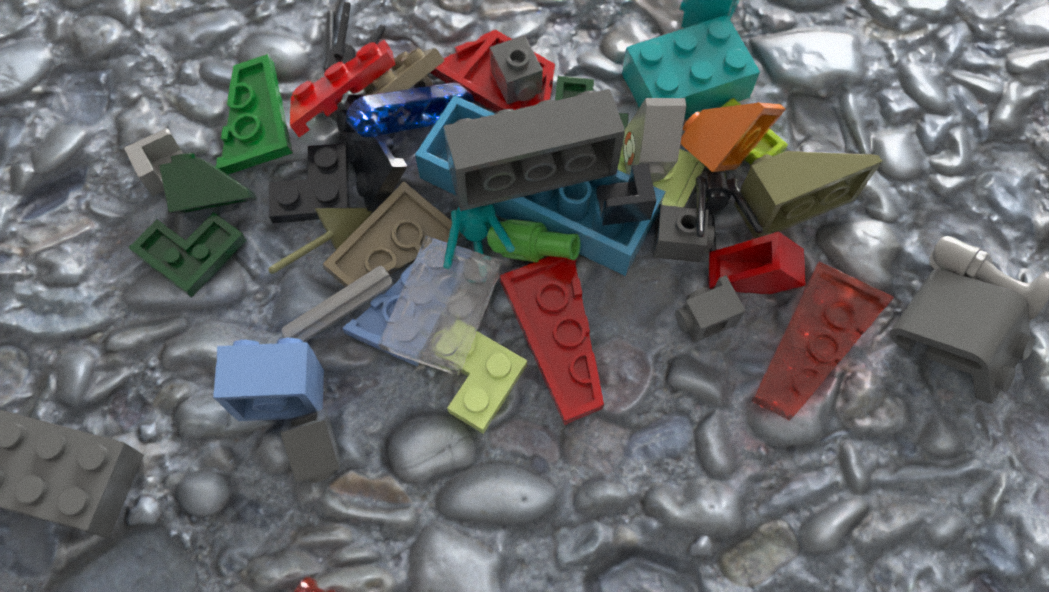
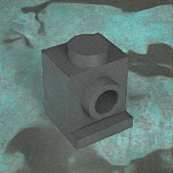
(710, 311)

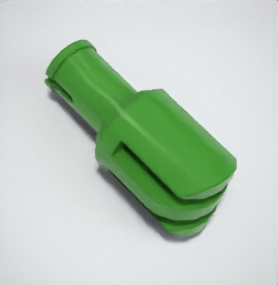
(534, 241)

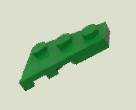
(256, 118)

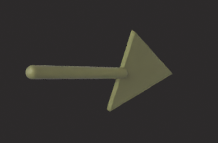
(338, 225)

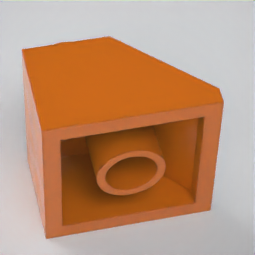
(728, 134)

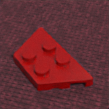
(472, 70)

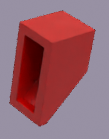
(760, 265)

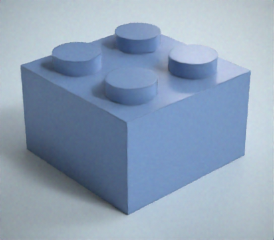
(268, 380)

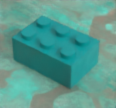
(694, 63)

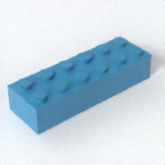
(561, 210)

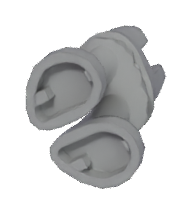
(974, 263)

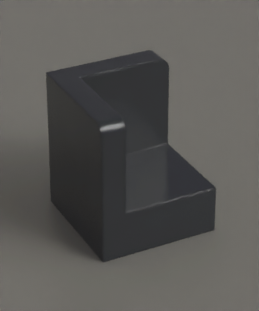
(628, 200)

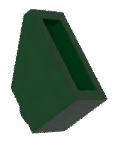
(198, 185)

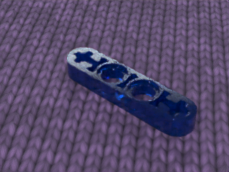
(374, 113)

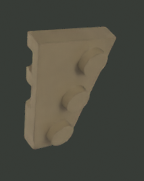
(389, 236)

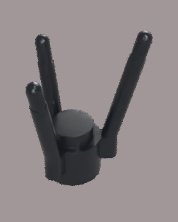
(341, 51)
(713, 195)

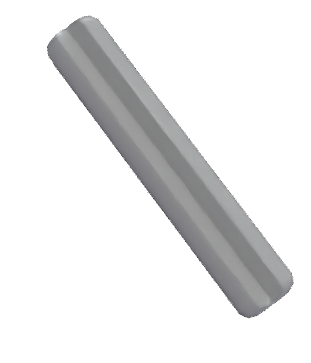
(339, 305)

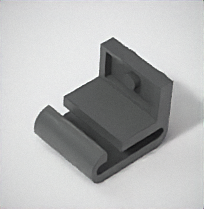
(969, 329)

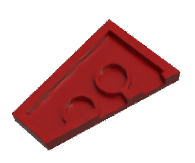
(338, 79)

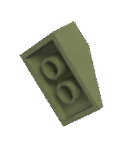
(803, 186)

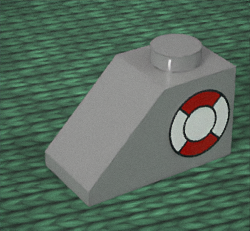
(655, 136)

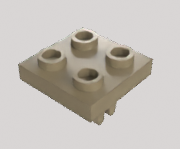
(409, 71)

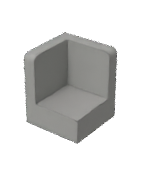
(149, 154)

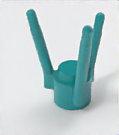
(474, 226)

